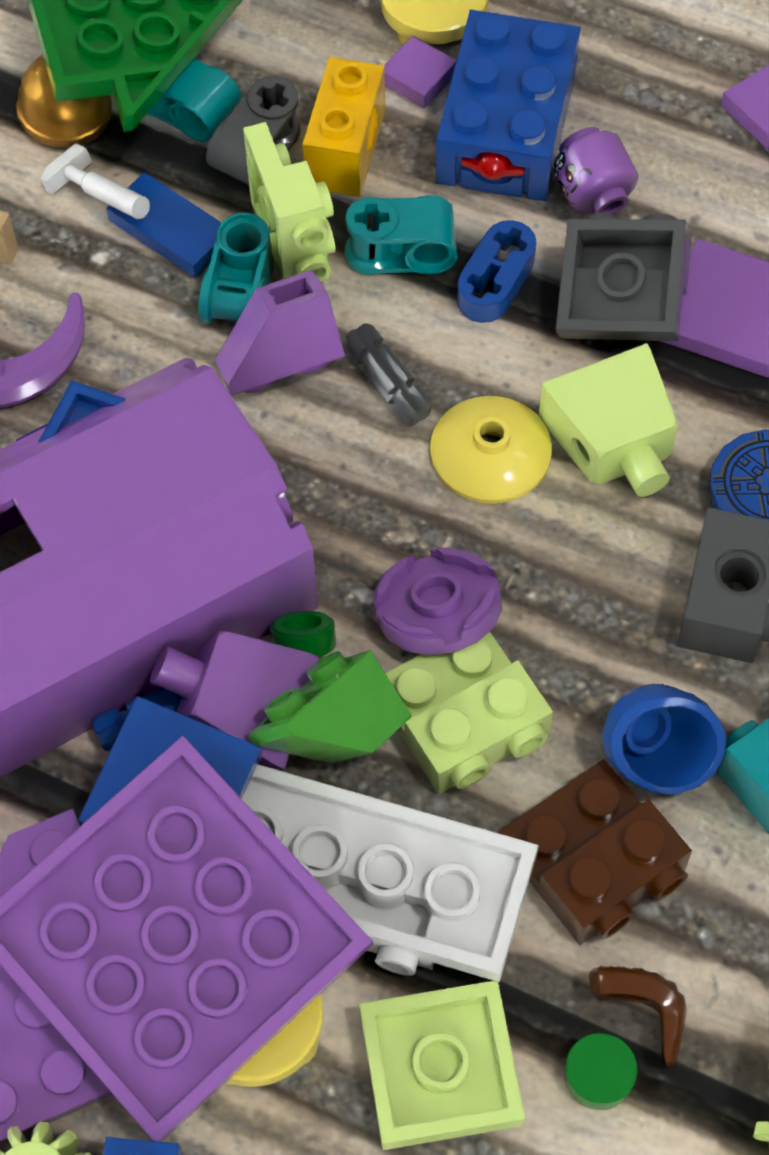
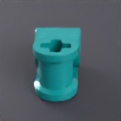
(198, 101)
(406, 233)
(233, 274)

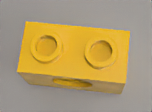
(345, 124)

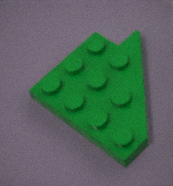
(123, 47)

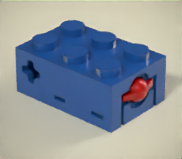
(507, 105)

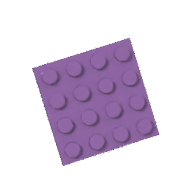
(173, 938)

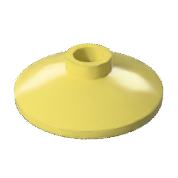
(486, 469)

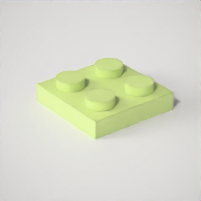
(441, 1065)

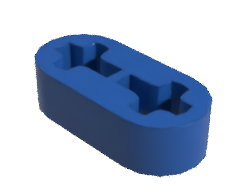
(507, 275)

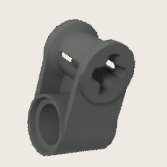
(268, 101)

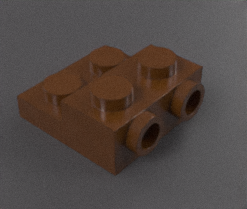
(600, 852)

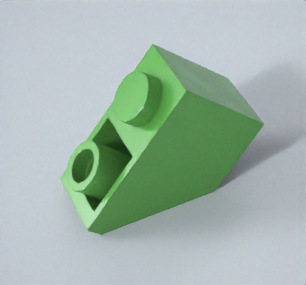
(337, 714)

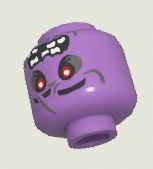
(595, 171)

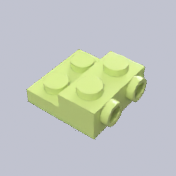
(290, 206)
(469, 712)

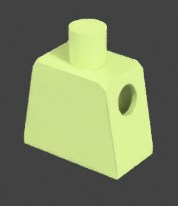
(614, 419)

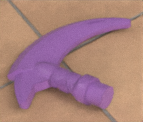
(44, 366)

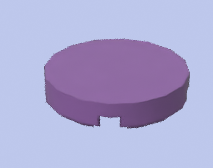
(438, 601)

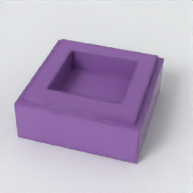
(418, 71)

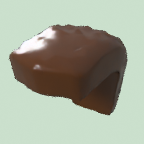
(648, 989)

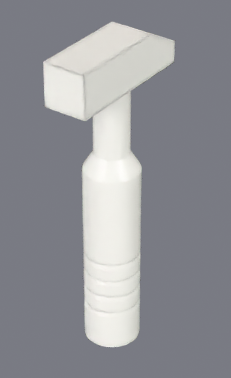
(70, 167)

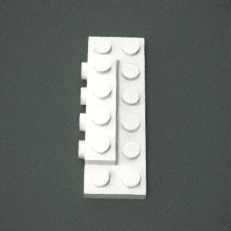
(405, 876)

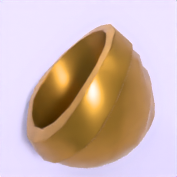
(60, 122)

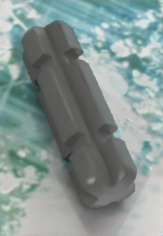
(388, 374)

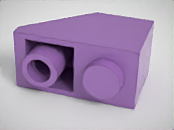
(280, 333)

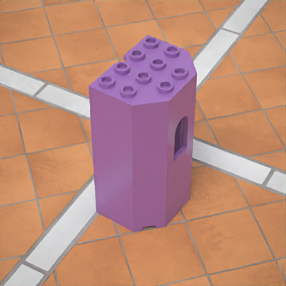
(150, 537)

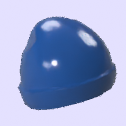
(663, 739)

